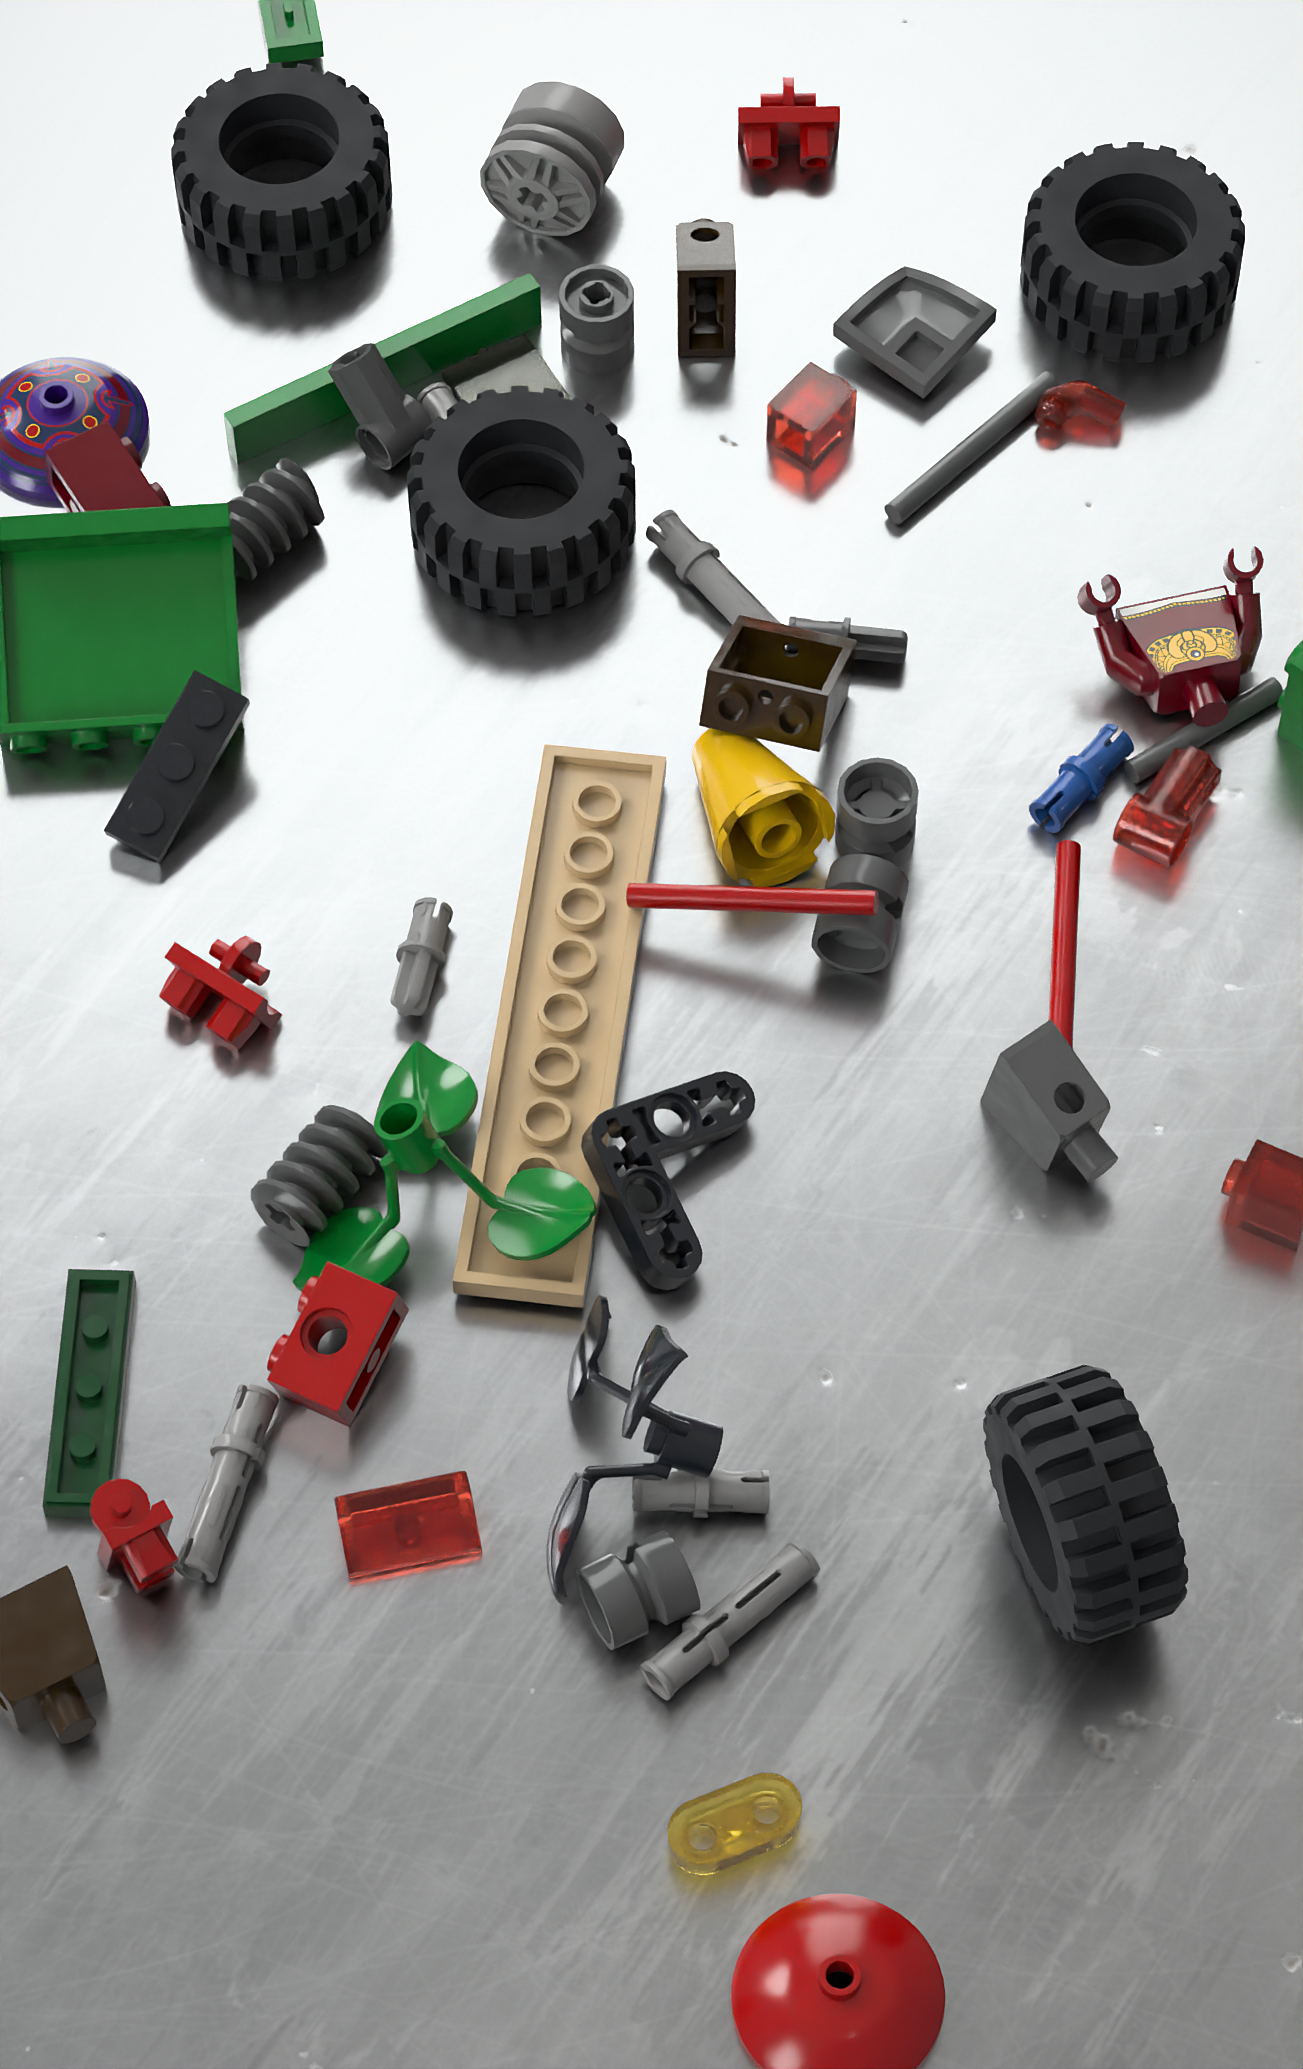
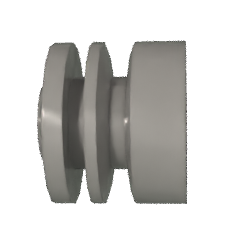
(552, 158)

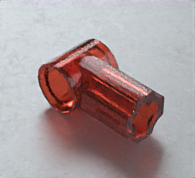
(1164, 817)

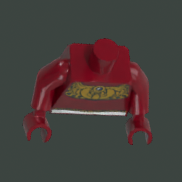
(1183, 646)

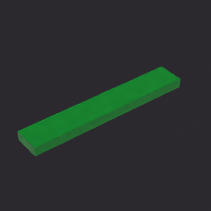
(409, 356)

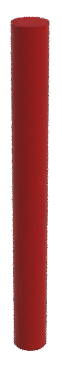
(752, 899)
(1064, 937)

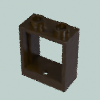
(804, 685)

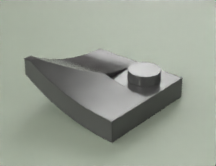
(914, 326)

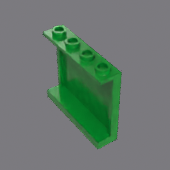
(112, 621)

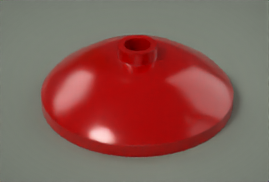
(799, 2021)

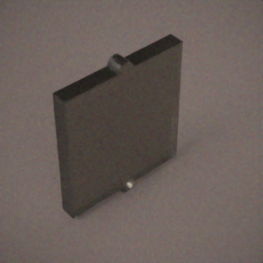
(500, 368)

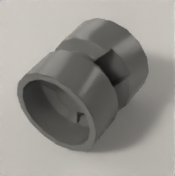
(597, 319)
(877, 810)
(862, 941)
(633, 1591)

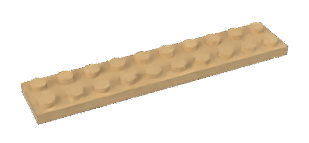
(562, 1004)

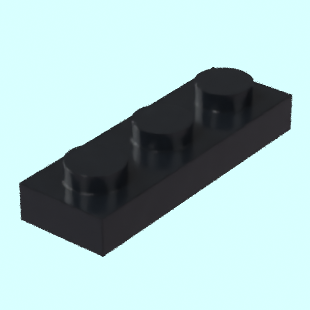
(177, 766)

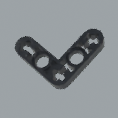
(646, 1148)

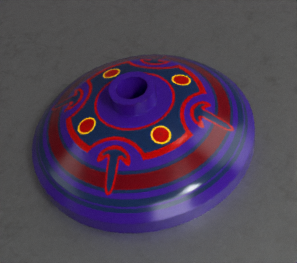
(54, 402)

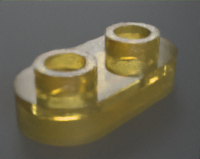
(730, 1821)

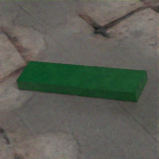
(89, 1389)

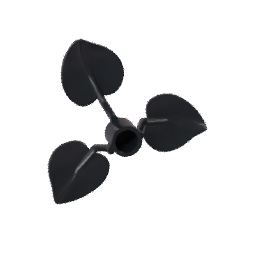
(671, 1437)

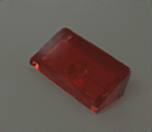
(407, 1524)

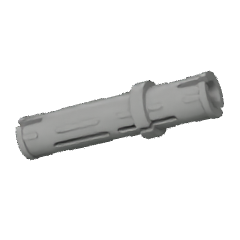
(700, 565)
(235, 1458)
(709, 1636)

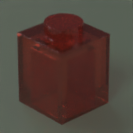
(811, 415)
(1267, 1195)

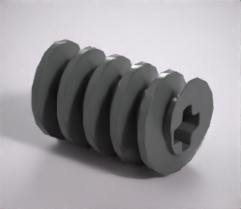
(268, 513)
(314, 1170)

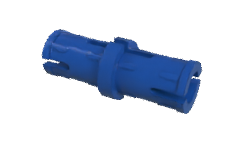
(1081, 778)

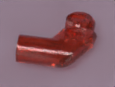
(1074, 399)

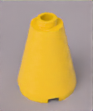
(759, 809)

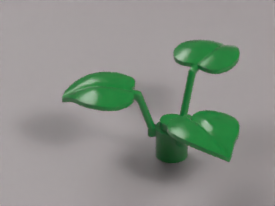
(420, 1104)

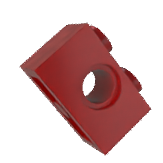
(337, 1381)

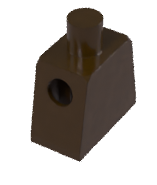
(705, 267)
(48, 1658)

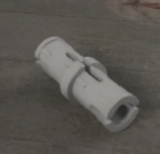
(692, 1493)

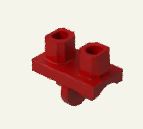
(788, 120)
(241, 1007)
(133, 1533)

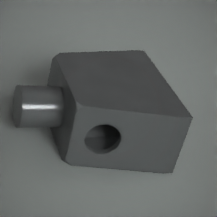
(1050, 1103)

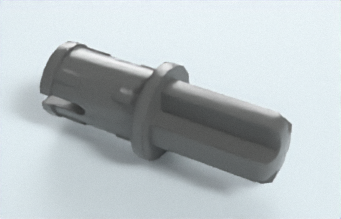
(872, 642)

